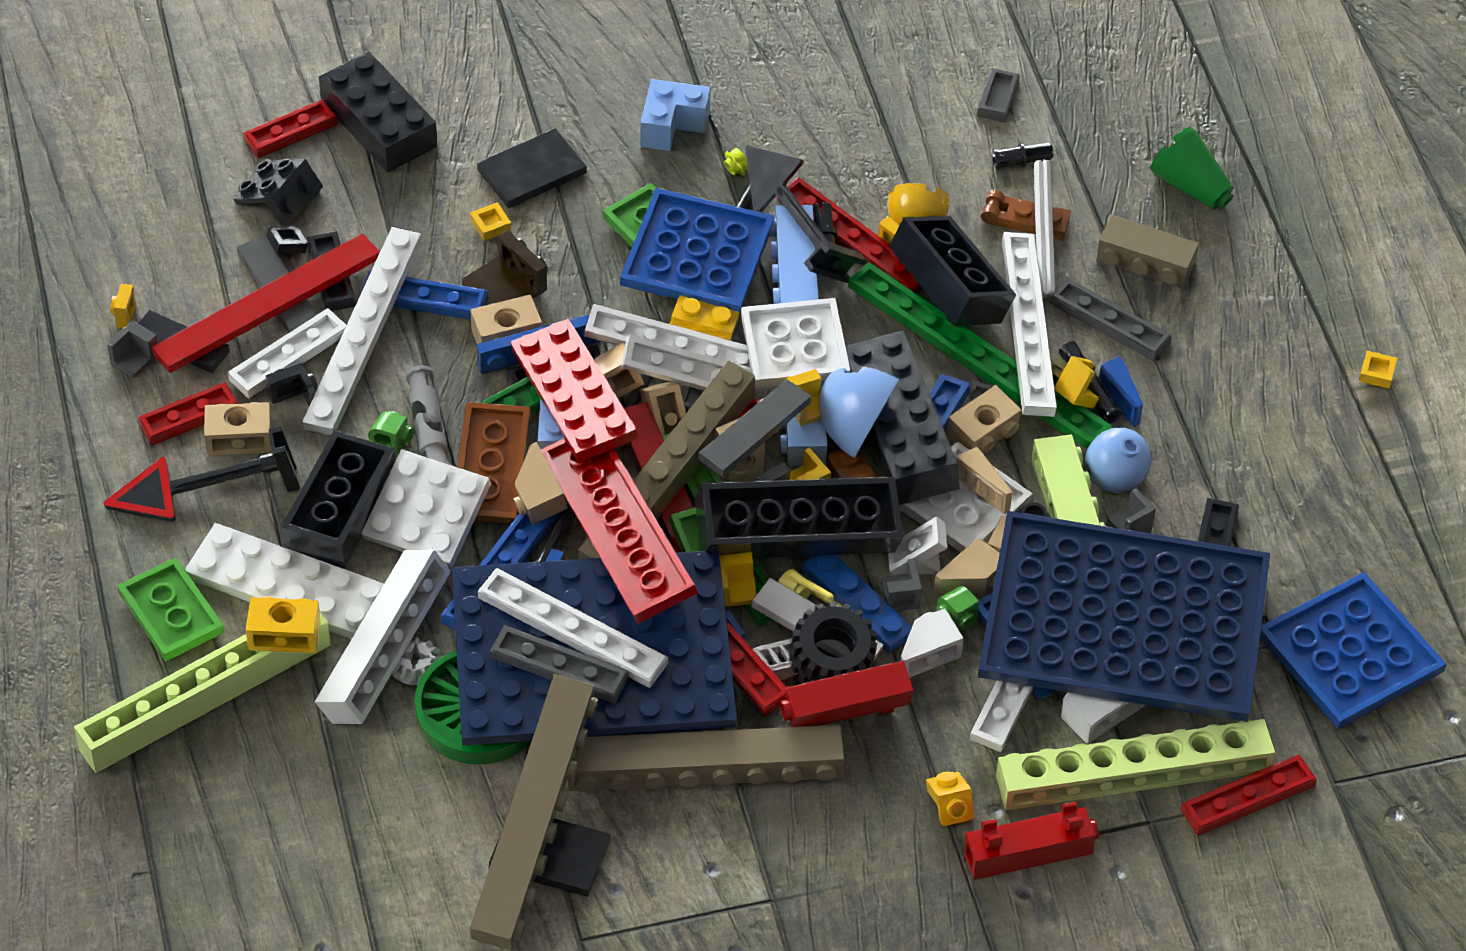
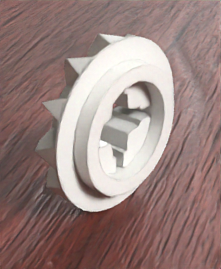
(428, 655)

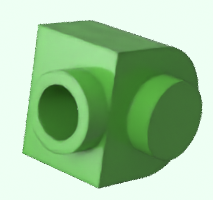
(392, 431)
(961, 607)

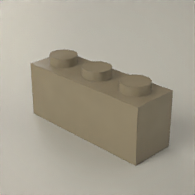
(1147, 251)

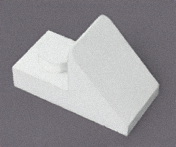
(923, 546)

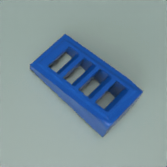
(1122, 389)

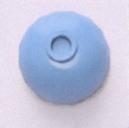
(1118, 460)

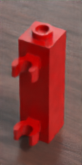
(848, 696)
(1030, 842)

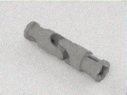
(426, 414)

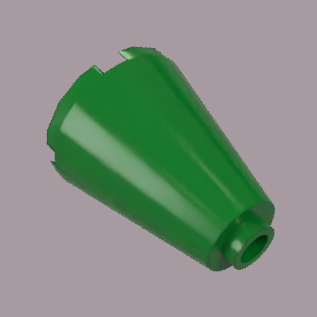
(1193, 170)

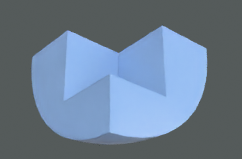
(852, 404)

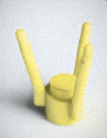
(804, 587)

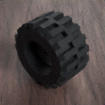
(831, 624)

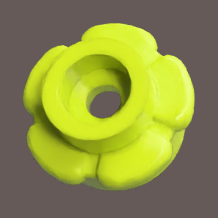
(736, 162)

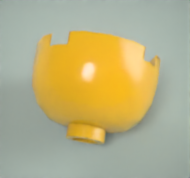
(916, 201)

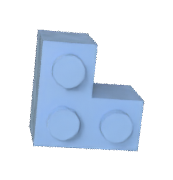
(671, 108)

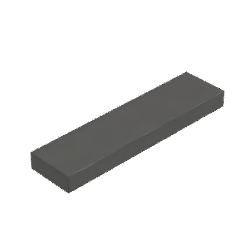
(267, 267)
(1110, 319)
(754, 428)
(549, 659)

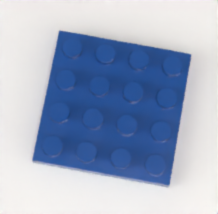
(697, 249)
(1351, 650)

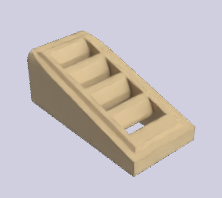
(983, 479)

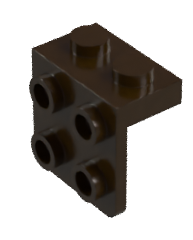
(512, 273)

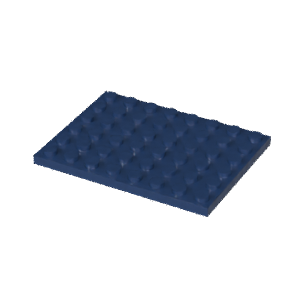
(1126, 616)
(690, 693)

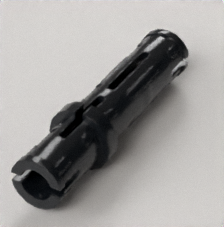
(1105, 405)

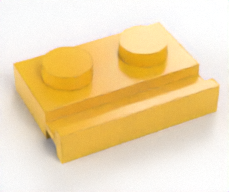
(704, 318)

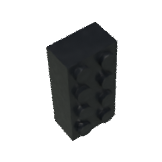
(378, 111)
(952, 270)
(337, 499)

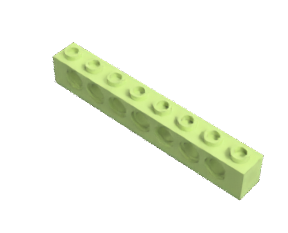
(1120, 775)

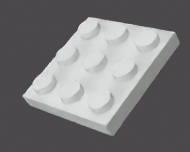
(793, 340)
(426, 507)
(965, 511)

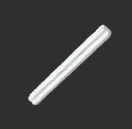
(1044, 226)

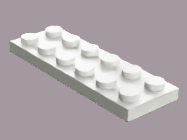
(257, 568)

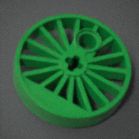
(441, 734)

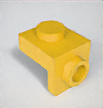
(952, 797)

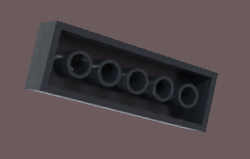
(908, 427)
(800, 517)

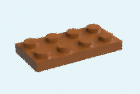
(495, 447)

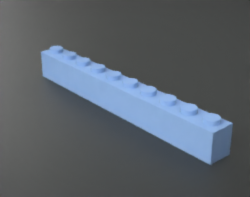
(795, 285)

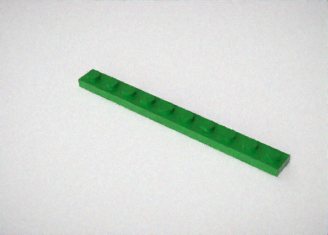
(967, 348)

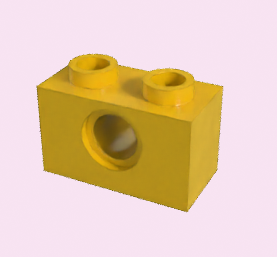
(268, 632)

